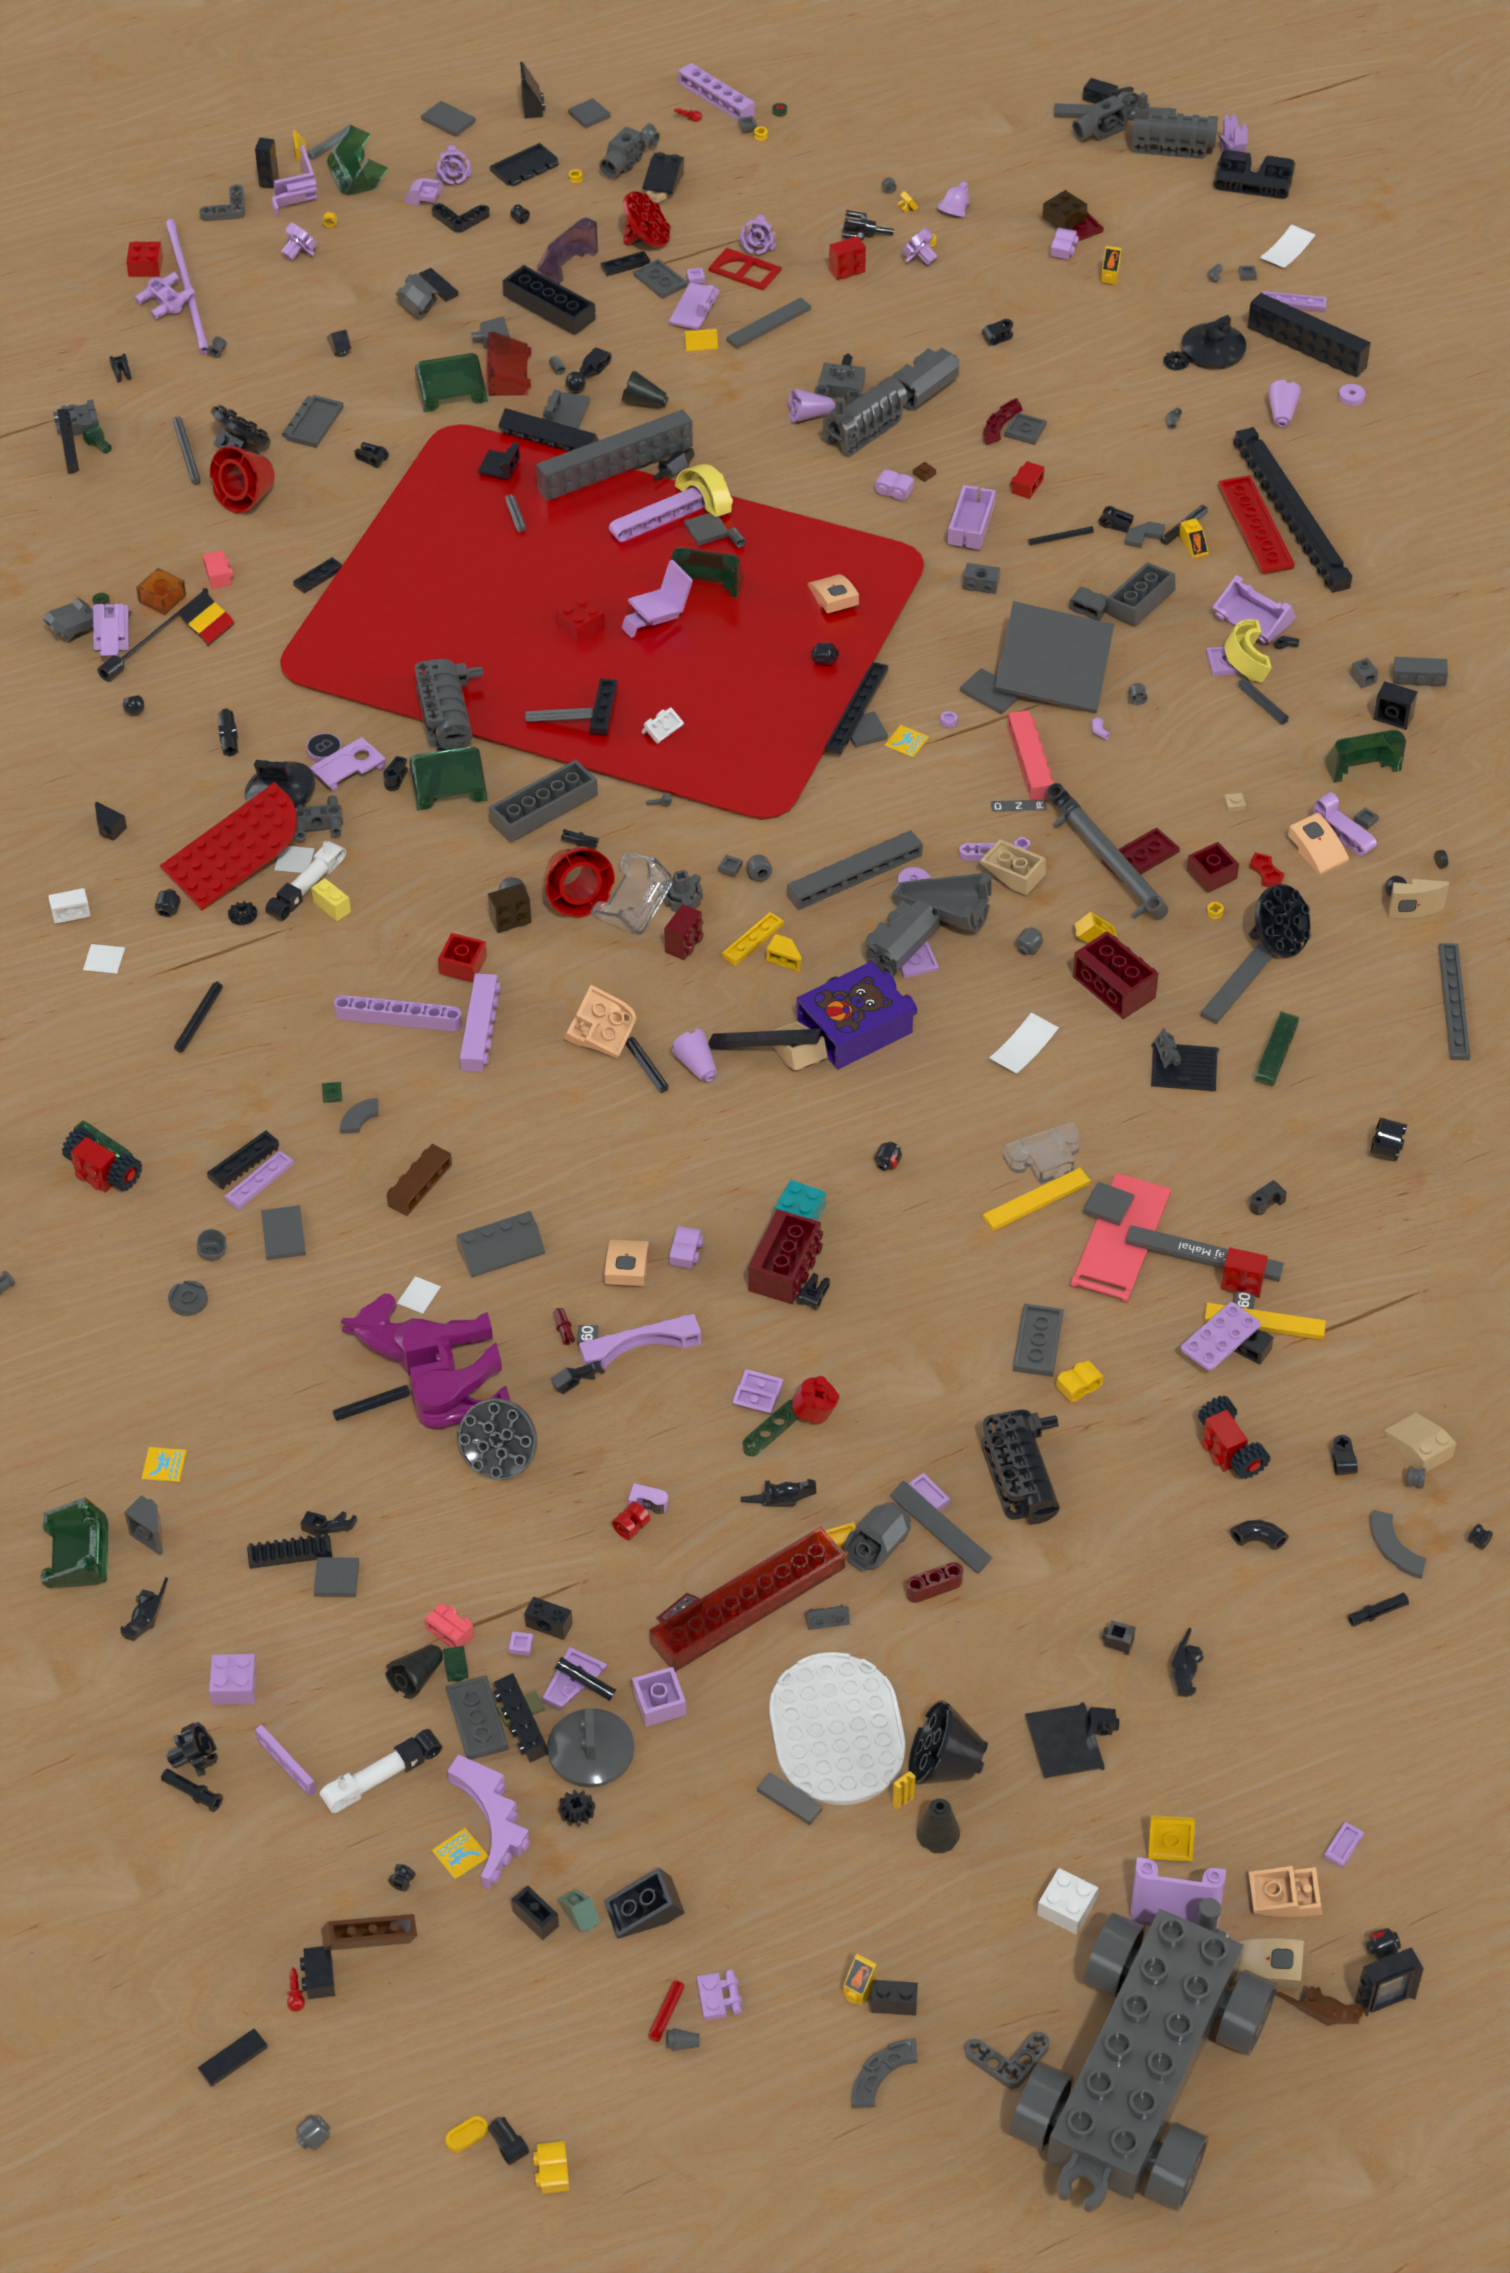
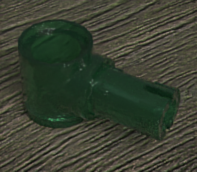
(96, 437)

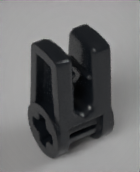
(120, 364)
(371, 454)
(1117, 519)
(395, 773)
(810, 1295)

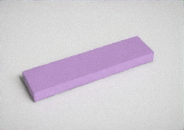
(1300, 302)
(259, 1180)
(285, 1760)

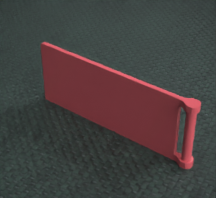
(1107, 1254)

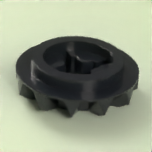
(1182, 362)
(243, 918)

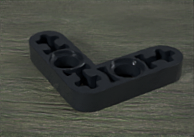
(460, 223)

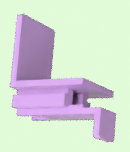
(295, 188)
(660, 604)
(111, 628)

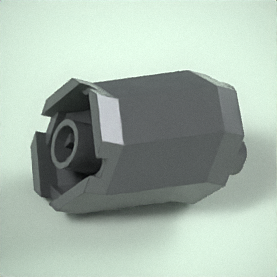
(417, 295)
(70, 618)
(877, 1536)

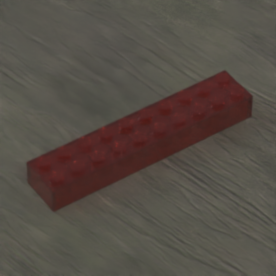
(747, 1599)

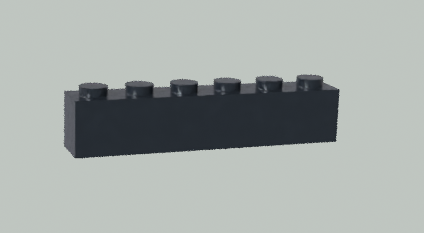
(544, 431)

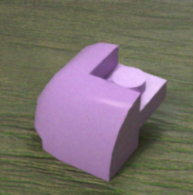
(423, 190)

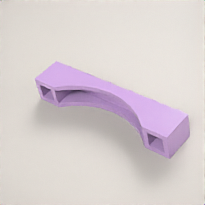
(678, 1332)

